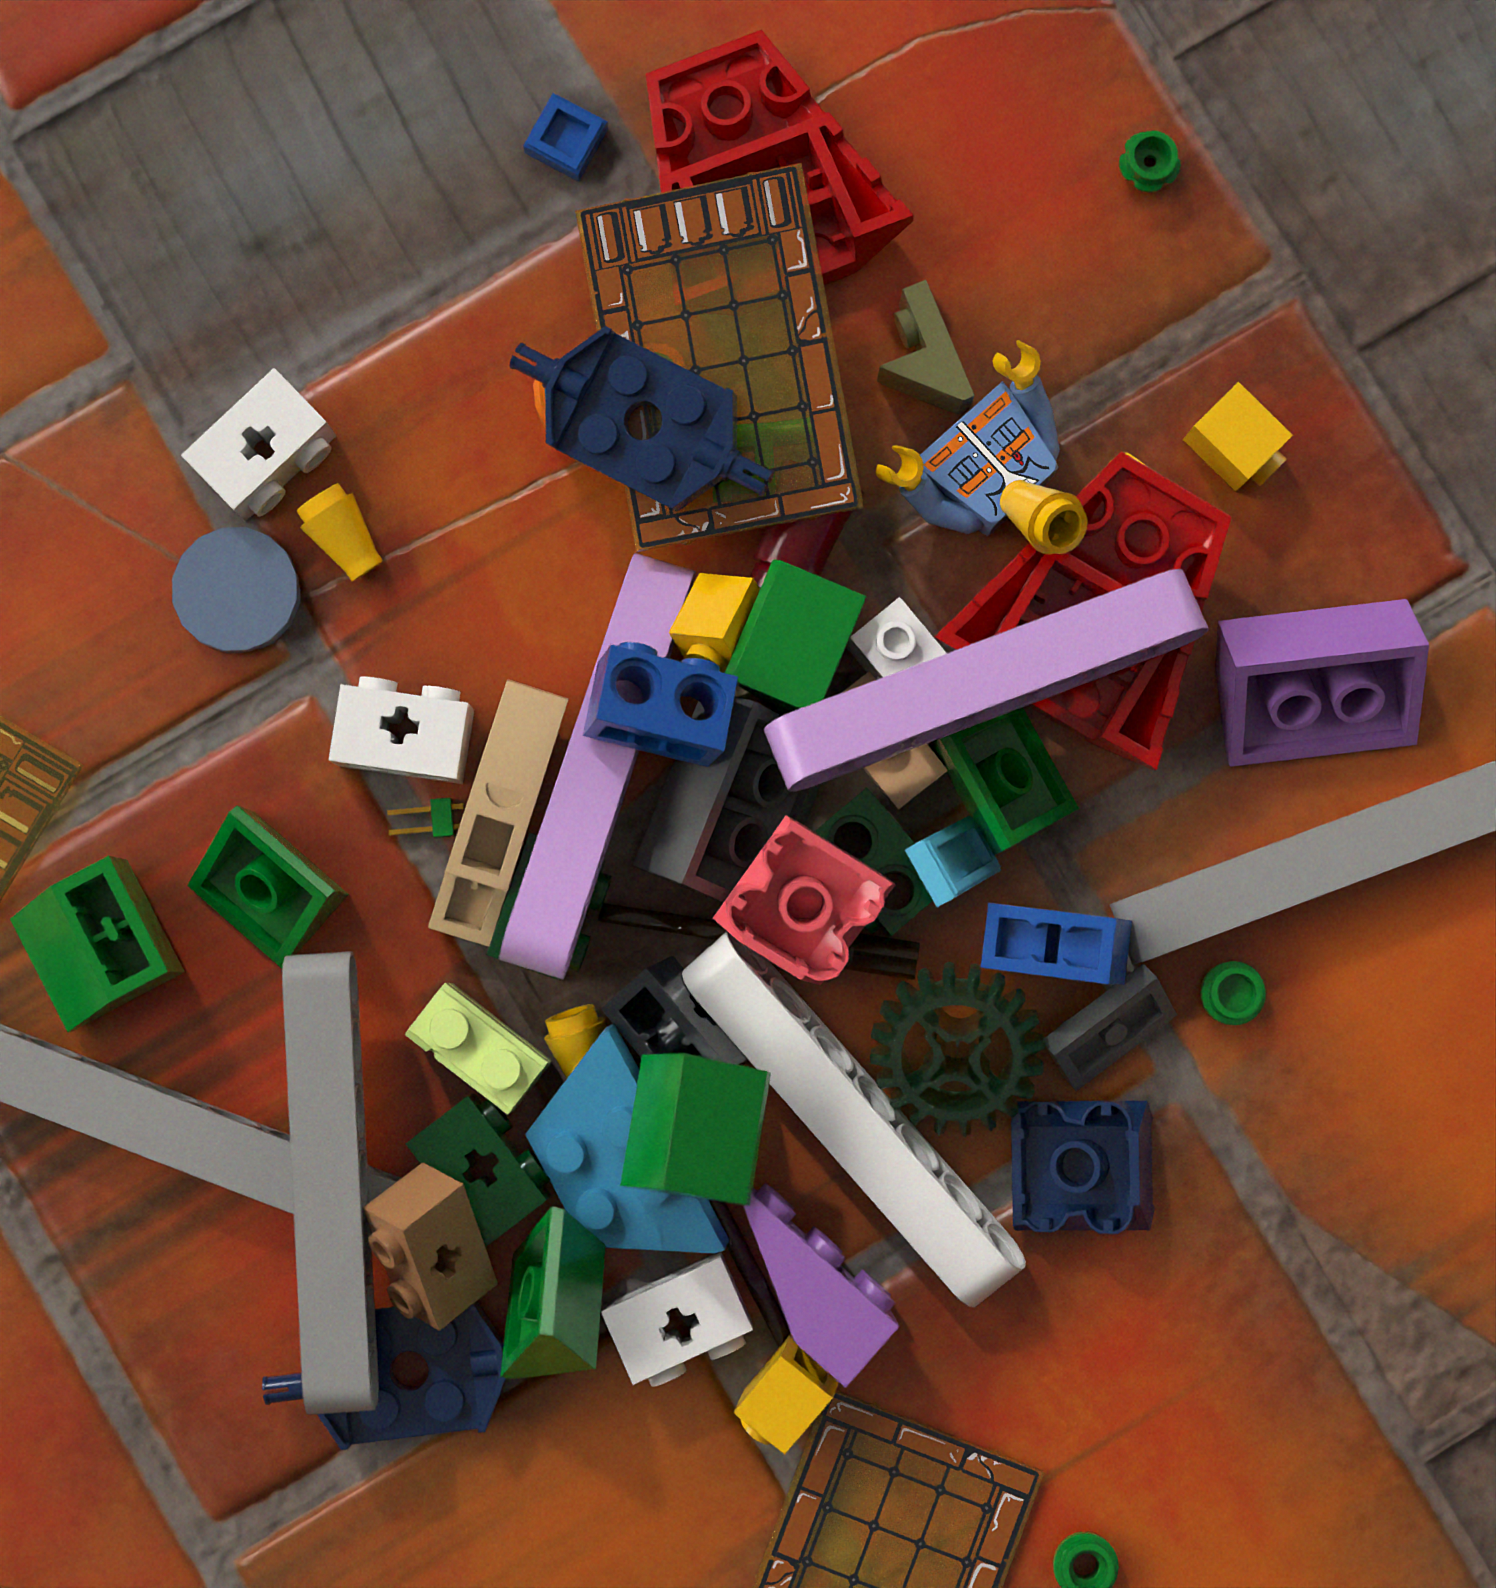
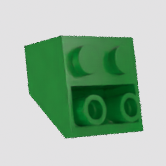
(95, 942)

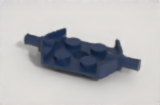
(598, 389)
(458, 1392)

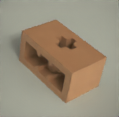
(429, 1246)

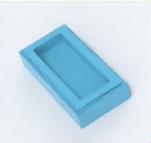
(953, 860)

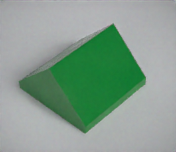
(794, 637)
(1005, 778)
(264, 885)
(695, 1128)
(554, 1299)

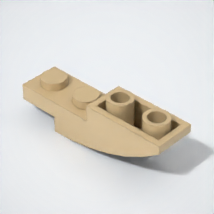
(498, 812)

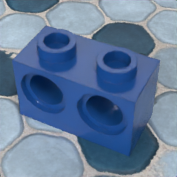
(660, 722)
(1056, 944)

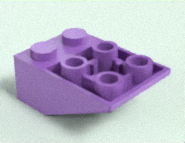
(828, 1310)

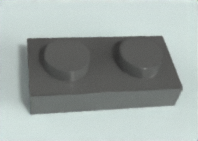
(1109, 1027)

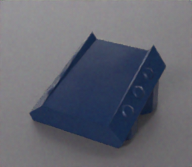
(1082, 1166)

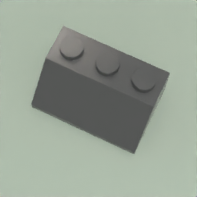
(722, 814)

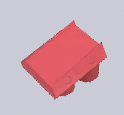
(803, 903)

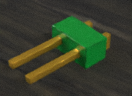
(441, 815)

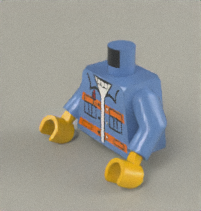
(993, 444)

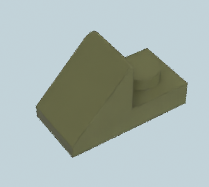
(934, 369)

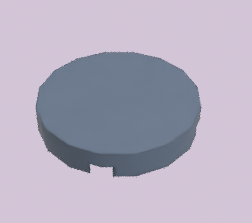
(236, 590)

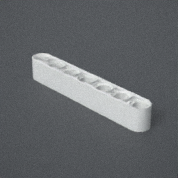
(854, 1119)

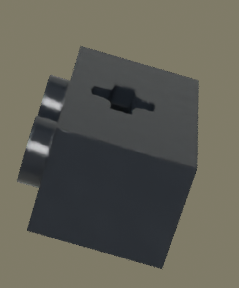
(664, 1018)

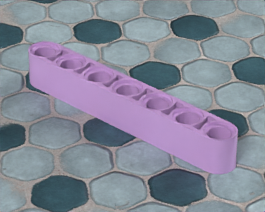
(985, 680)
(589, 787)

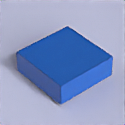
(565, 137)

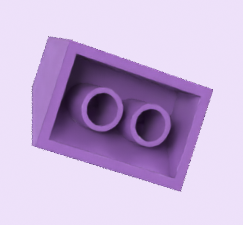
(1320, 681)

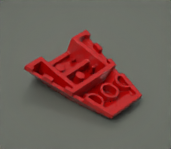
(752, 112)
(1133, 532)

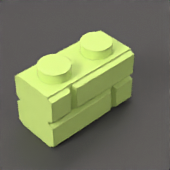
(478, 1047)

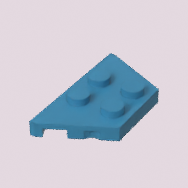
(583, 1152)

